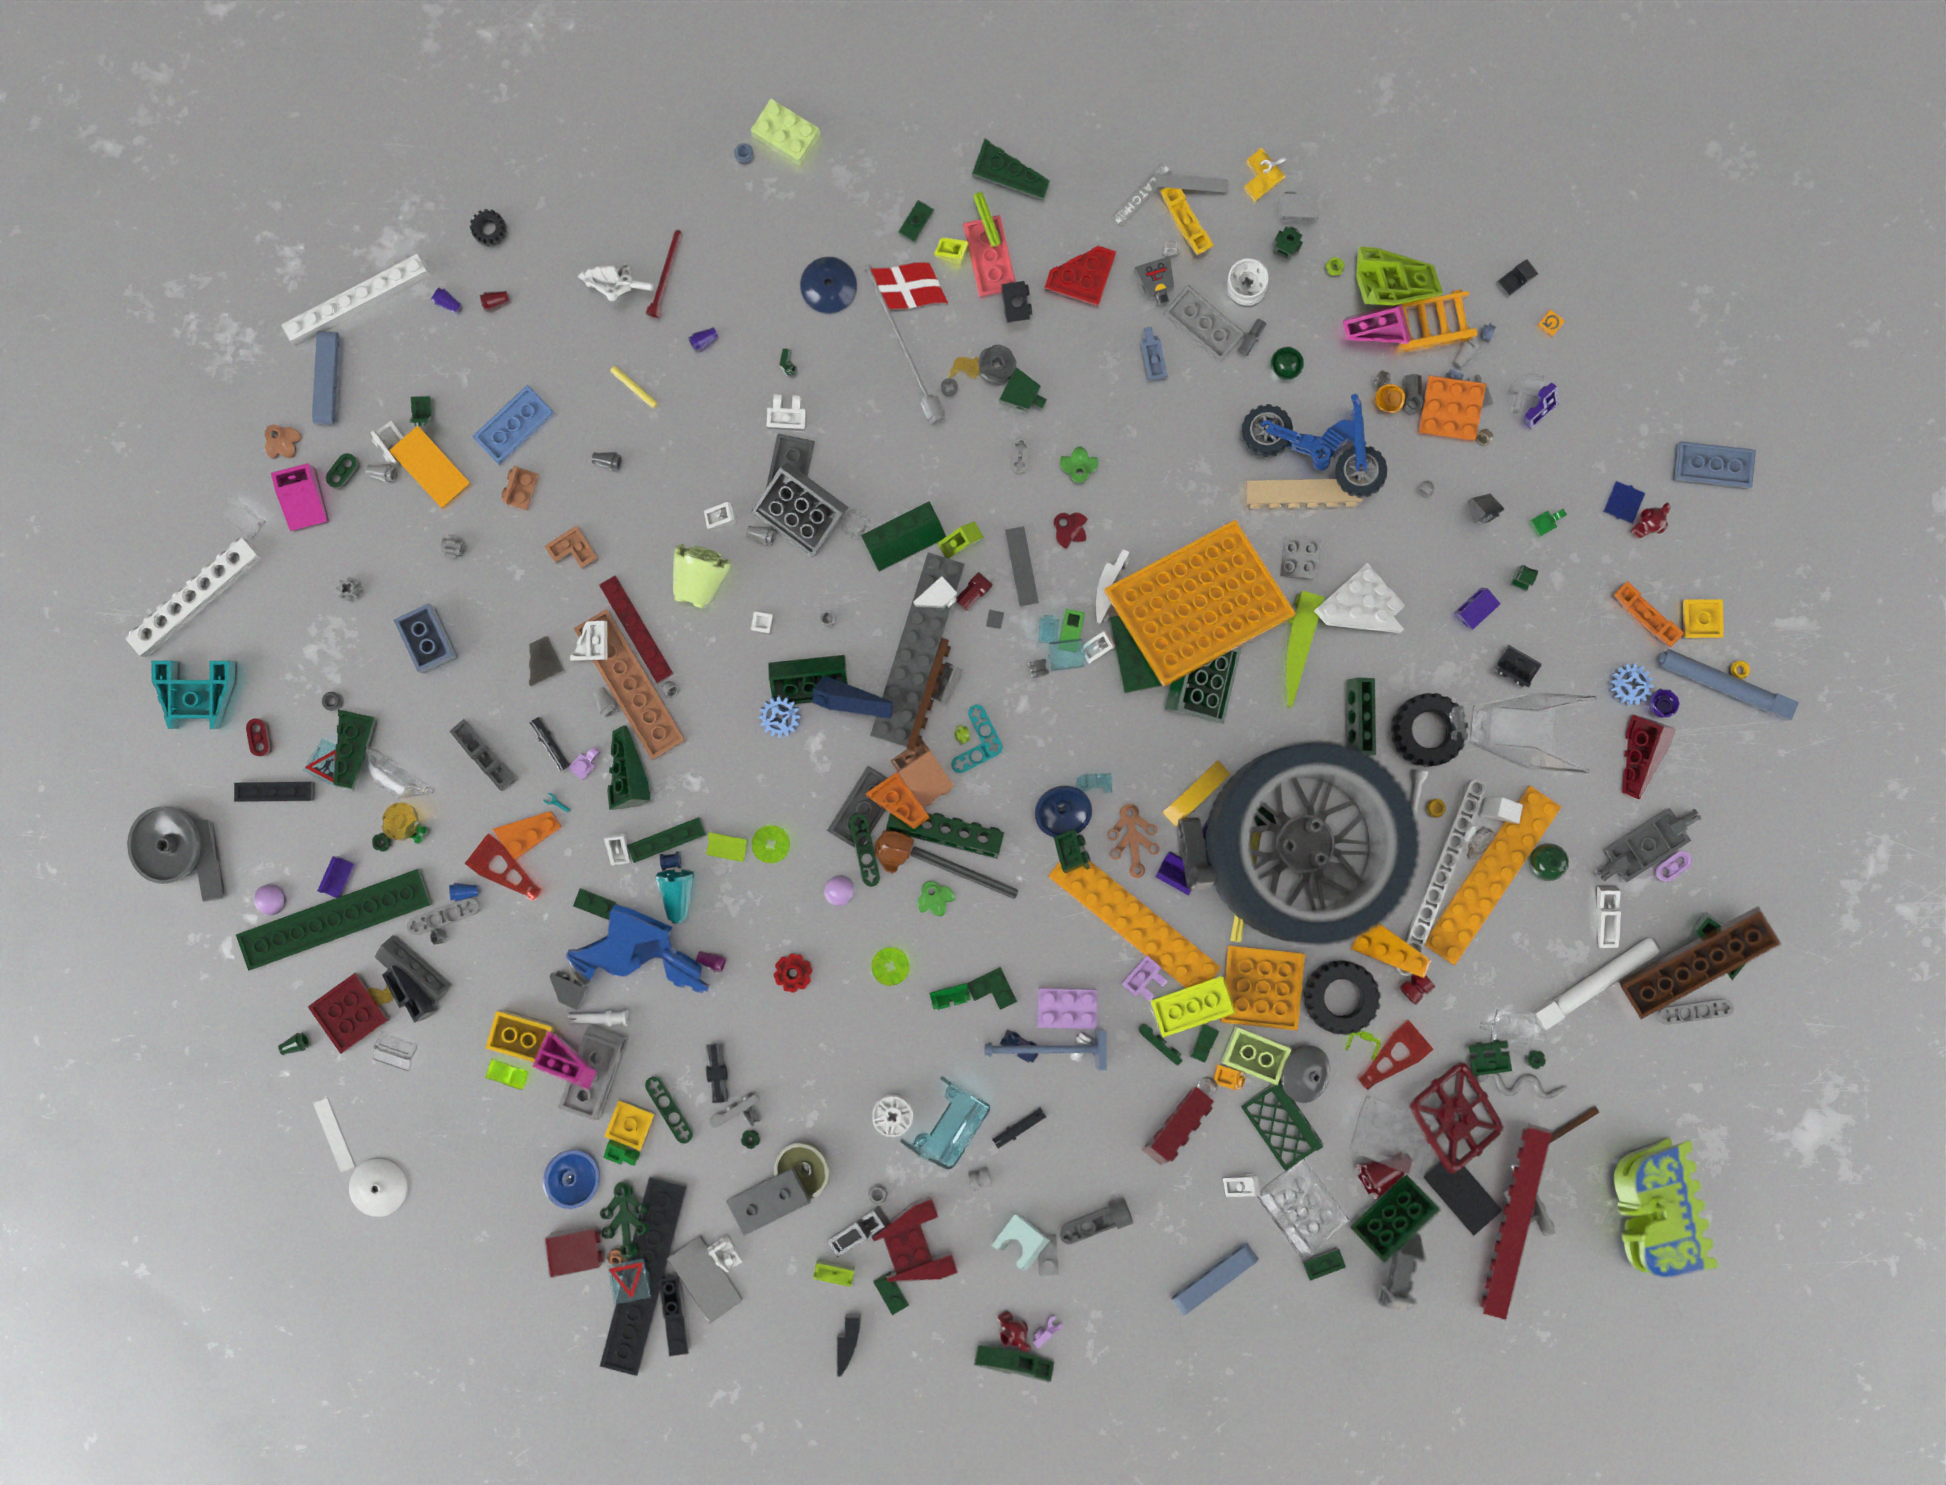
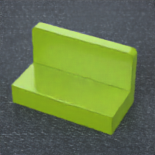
(726, 847)

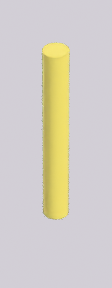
(634, 387)

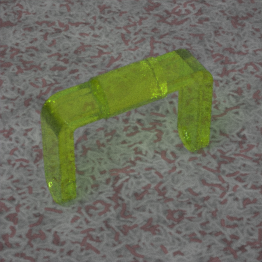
(1366, 1036)

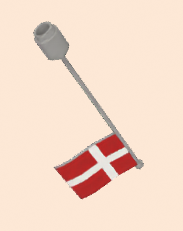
(910, 288)

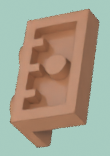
(519, 488)

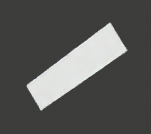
(333, 1135)

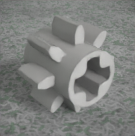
(451, 546)
(342, 588)

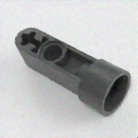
(1116, 1215)

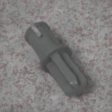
(1252, 337)

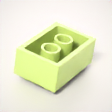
(785, 132)
(1255, 1055)

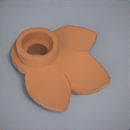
(283, 443)

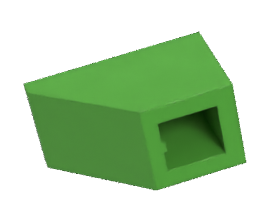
(1072, 625)

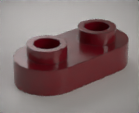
(257, 738)

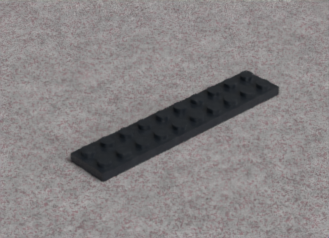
(634, 1318)

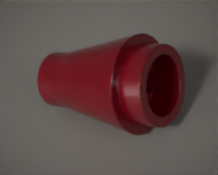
(493, 299)

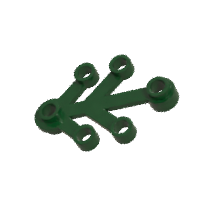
(624, 1217)

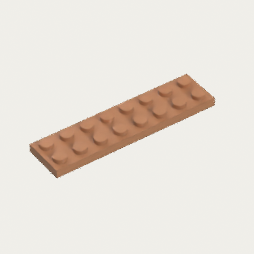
(635, 692)

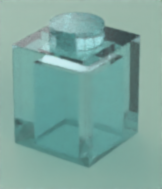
(1048, 629)

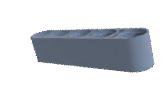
(325, 377)
(1215, 1279)

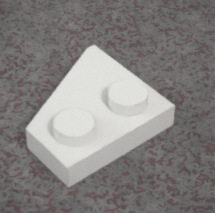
(592, 642)

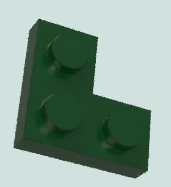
(994, 983)

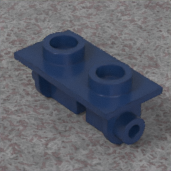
(1014, 1039)

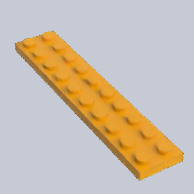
(1491, 877)
(1137, 924)

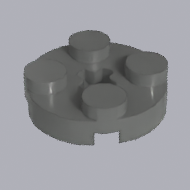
(1006, 359)

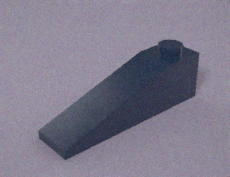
(849, 699)

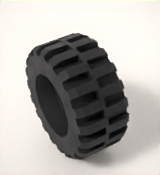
(1404, 737)
(1368, 997)

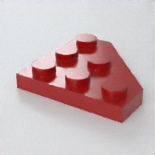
(1082, 276)

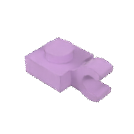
(583, 764)
(1043, 1335)

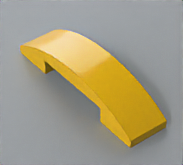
(1186, 220)
(1196, 793)

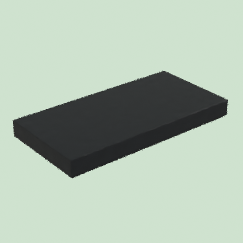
(1463, 1196)

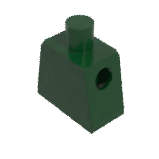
(1022, 392)

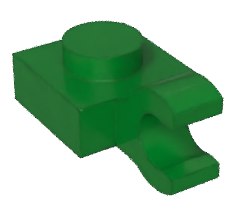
(1546, 522)
(618, 1153)

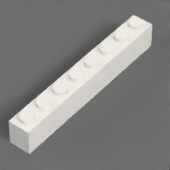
(356, 299)

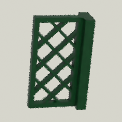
(1296, 1116)

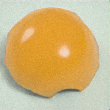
(1390, 398)

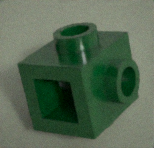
(1288, 242)

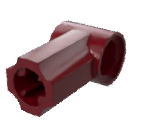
(976, 587)

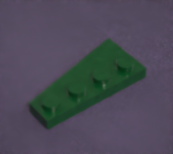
(1009, 172)

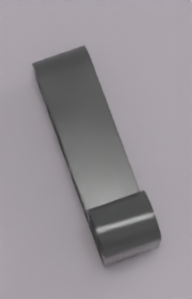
(1197, 872)

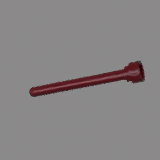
(654, 309)

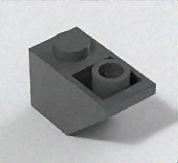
(568, 991)

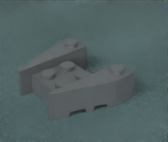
(1398, 1282)

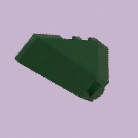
(628, 782)

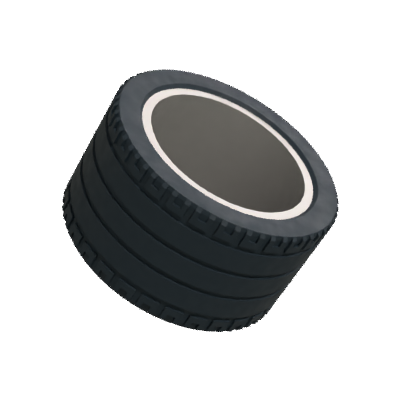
(1308, 843)

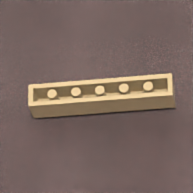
(1296, 493)

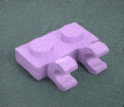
(1141, 977)

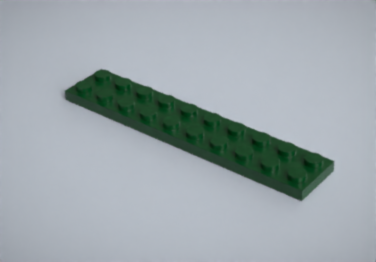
(333, 919)

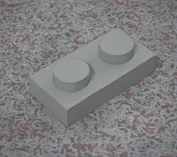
(947, 682)
(1049, 1258)

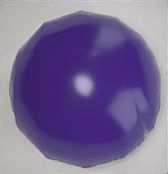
(1664, 703)

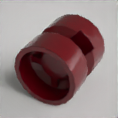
(1417, 988)

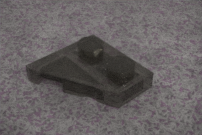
(543, 661)

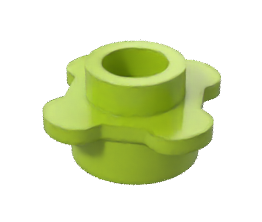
(962, 734)

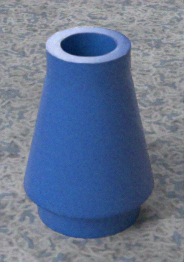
(462, 891)

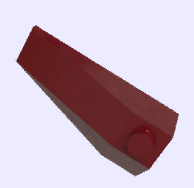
(1645, 750)

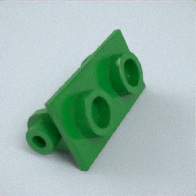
(958, 994)

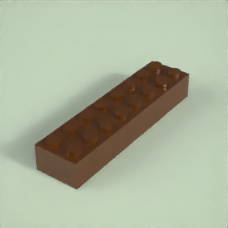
(1700, 962)

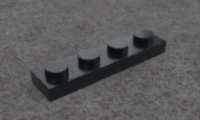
(273, 791)

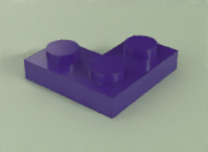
(1547, 402)

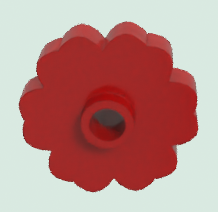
(783, 977)

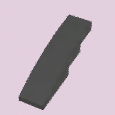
(482, 754)

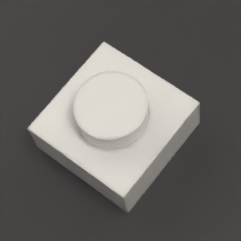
(761, 622)

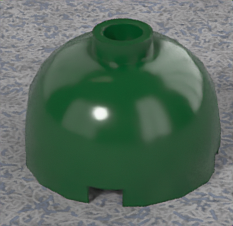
(1548, 862)

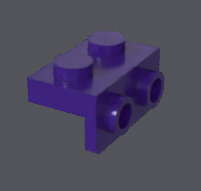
(1173, 873)

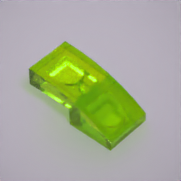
(506, 1074)

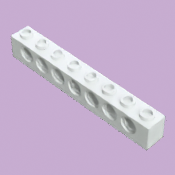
(189, 609)

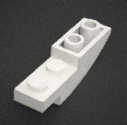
(1108, 577)

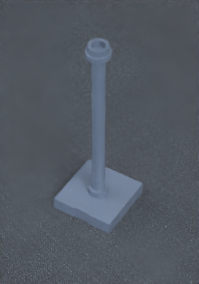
(1098, 1049)

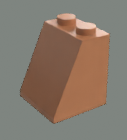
(922, 774)

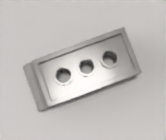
(609, 1047)

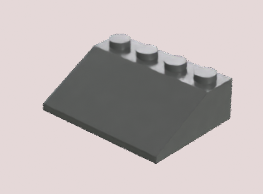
(799, 509)

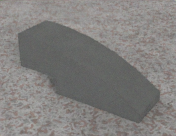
(858, 1231)

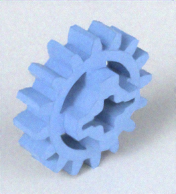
(1633, 676)
(776, 708)

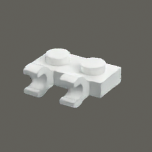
(786, 418)

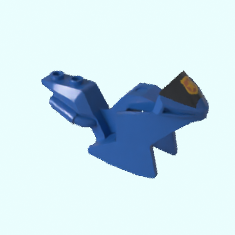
(631, 943)

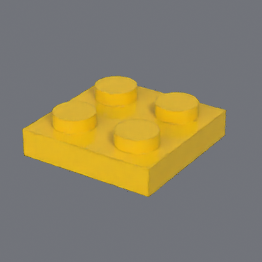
(1703, 618)
(629, 1125)

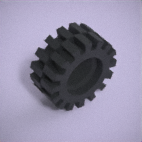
(488, 238)

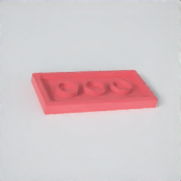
(990, 264)

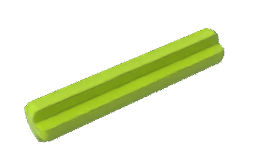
(987, 219)

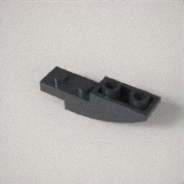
(674, 1316)

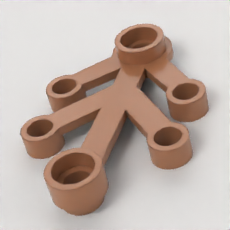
(1133, 836)

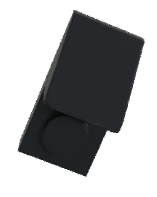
(1517, 277)

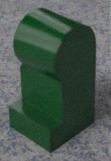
(1524, 577)
(1204, 1043)

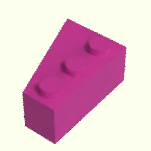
(1381, 324)
(563, 1062)

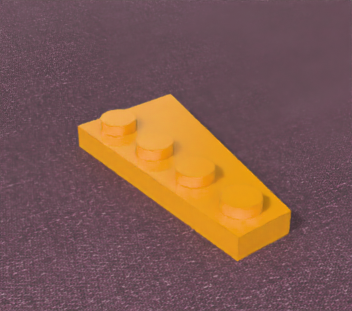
(1391, 949)

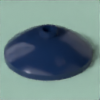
(832, 297)
(1059, 820)

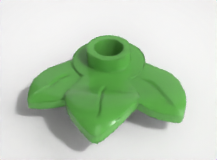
(1079, 462)
(936, 901)

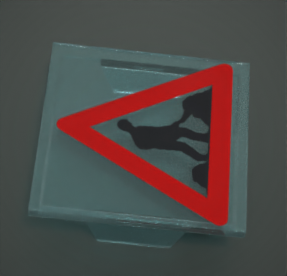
(322, 762)
(629, 1281)

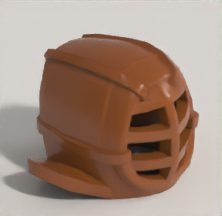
(893, 849)

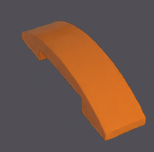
(1647, 615)

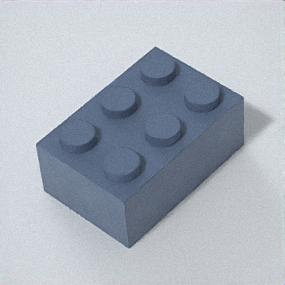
(425, 638)

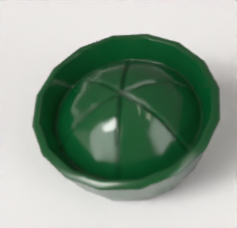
(1287, 363)

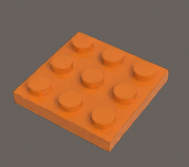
(1452, 407)

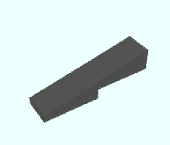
(1021, 566)
(207, 865)

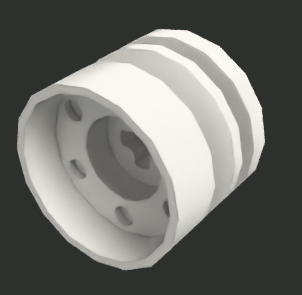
(1252, 272)
(892, 1103)

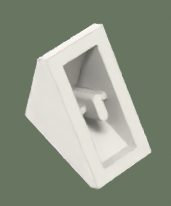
(720, 516)
(1098, 646)
(1501, 809)
(617, 848)

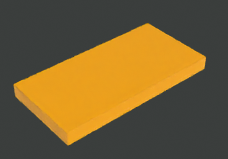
(429, 466)

